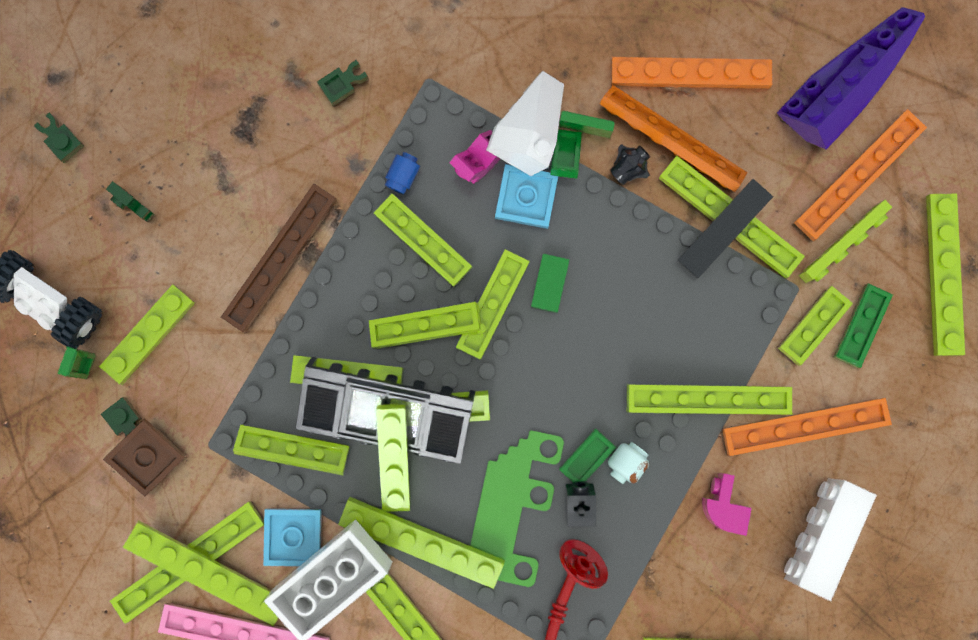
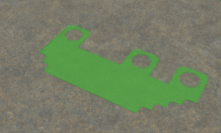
(501, 502)

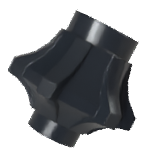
(630, 164)

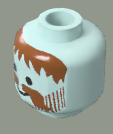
(628, 463)

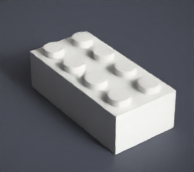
(829, 537)
(328, 581)

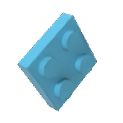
(526, 197)
(291, 535)

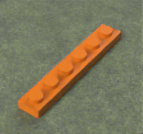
(691, 72)
(673, 138)
(860, 175)
(806, 427)

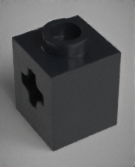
(580, 514)

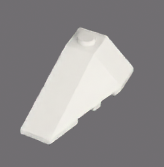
(530, 128)

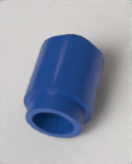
(402, 173)

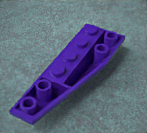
(850, 81)

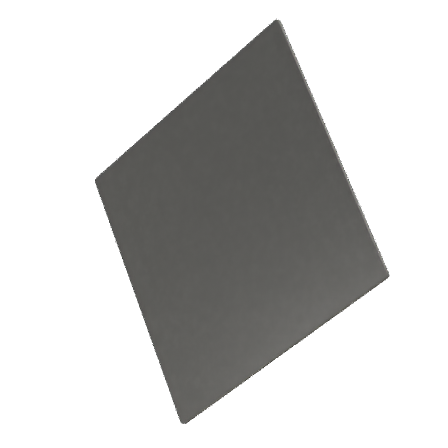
(620, 322)

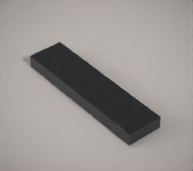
(725, 228)

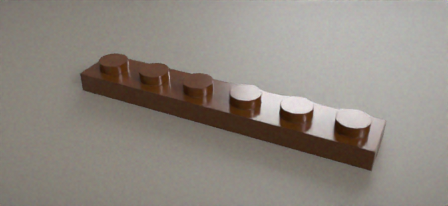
(279, 258)

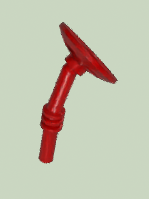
(577, 570)

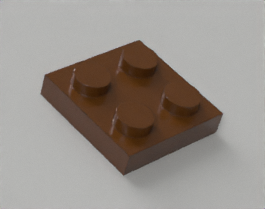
(144, 457)

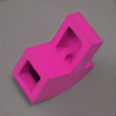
(476, 160)
(721, 512)

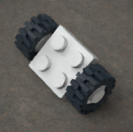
(33, 297)

